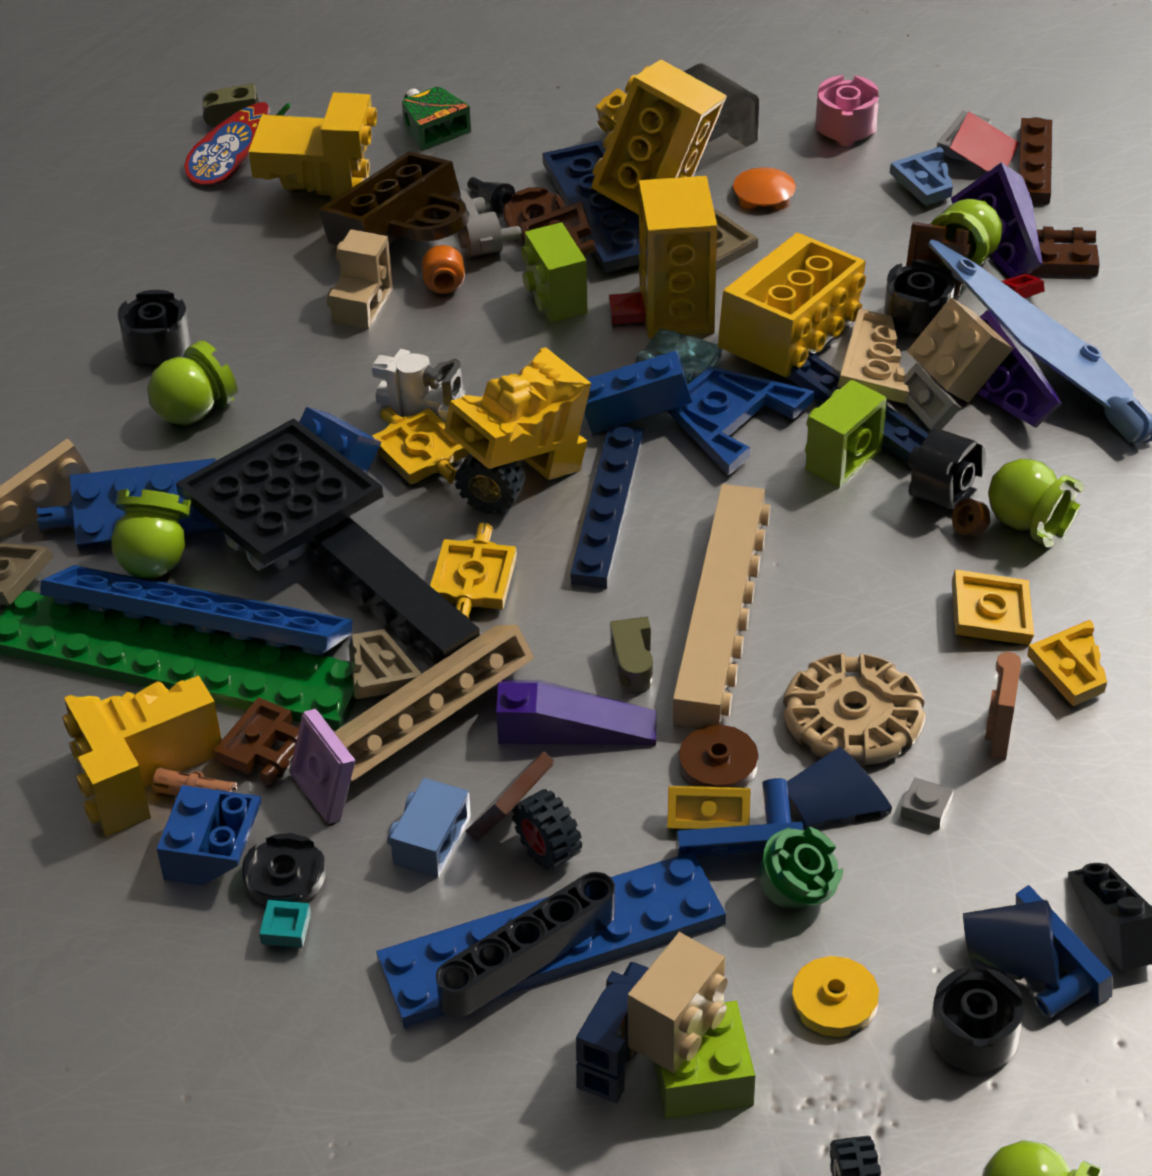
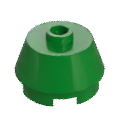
(799, 868)

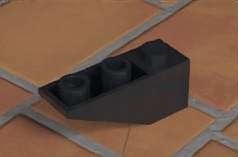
(1116, 914)

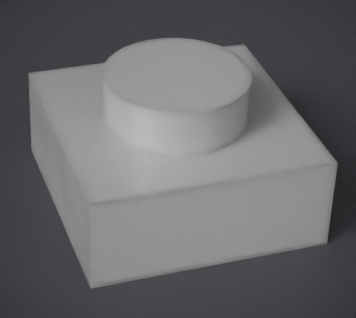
(926, 802)

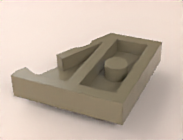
(378, 664)

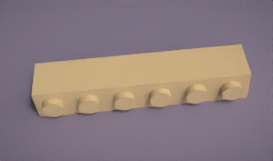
(433, 696)

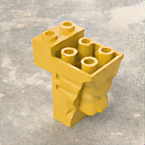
(316, 151)
(526, 418)
(129, 738)

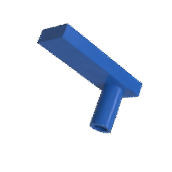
(742, 838)
(1085, 970)

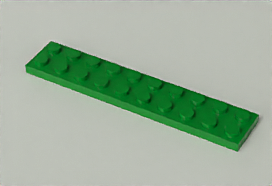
(152, 652)

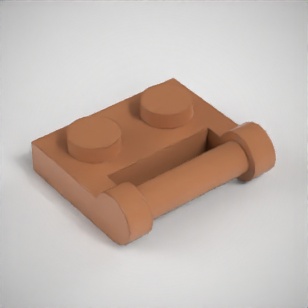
(1003, 704)

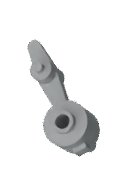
(483, 231)

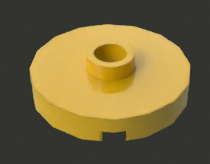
(830, 1012)

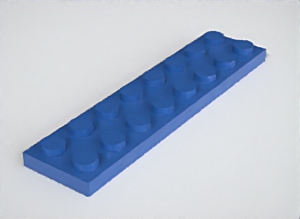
(197, 607)
(649, 911)

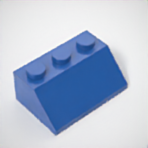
(636, 392)

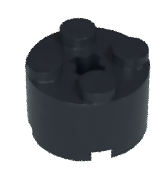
(917, 294)
(154, 327)
(945, 468)
(976, 1020)

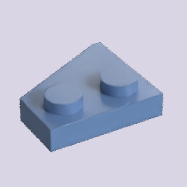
(924, 176)

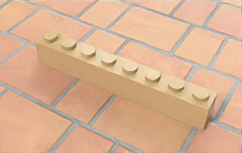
(720, 608)

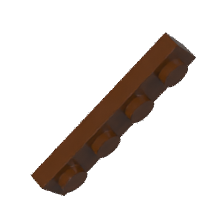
(1036, 157)

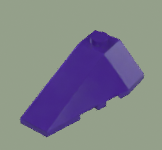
(1008, 195)
(1019, 382)
(563, 715)

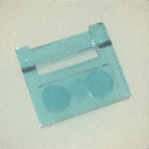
(694, 353)

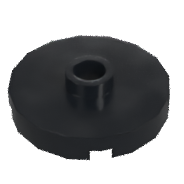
(280, 854)

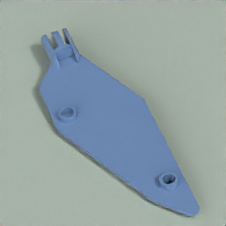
(1054, 346)

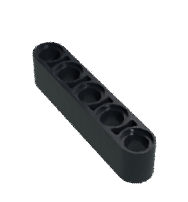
(550, 929)

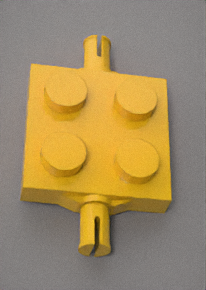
(418, 446)
(474, 571)

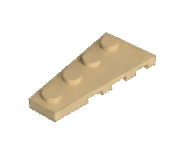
(874, 357)
(39, 485)

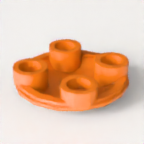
(764, 188)

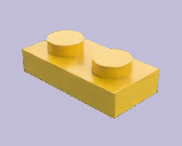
(707, 807)

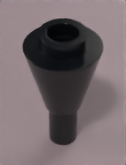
(493, 192)

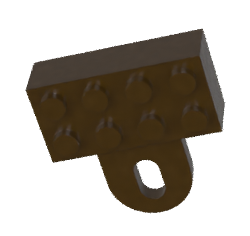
(400, 202)

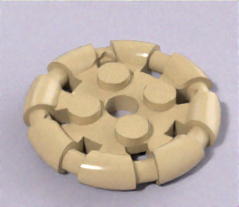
(849, 728)

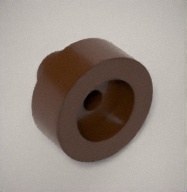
(970, 517)

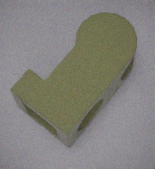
(225, 102)
(630, 646)

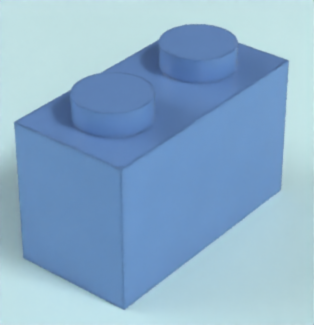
(429, 826)

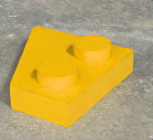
(1071, 662)

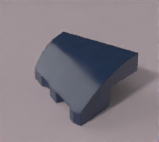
(834, 792)
(1014, 941)

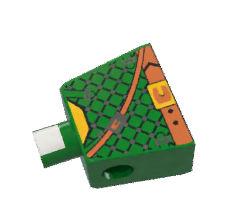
(434, 116)

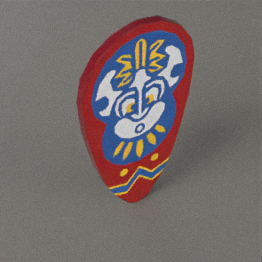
(224, 148)

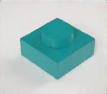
(285, 923)

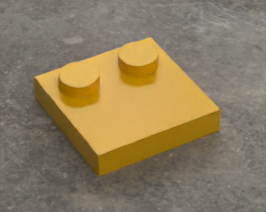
(992, 607)

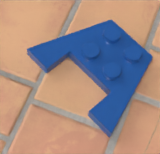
(727, 400)

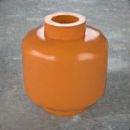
(443, 269)

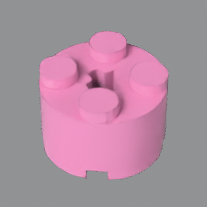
(847, 109)

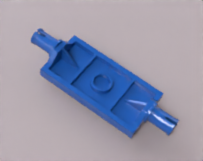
(94, 497)

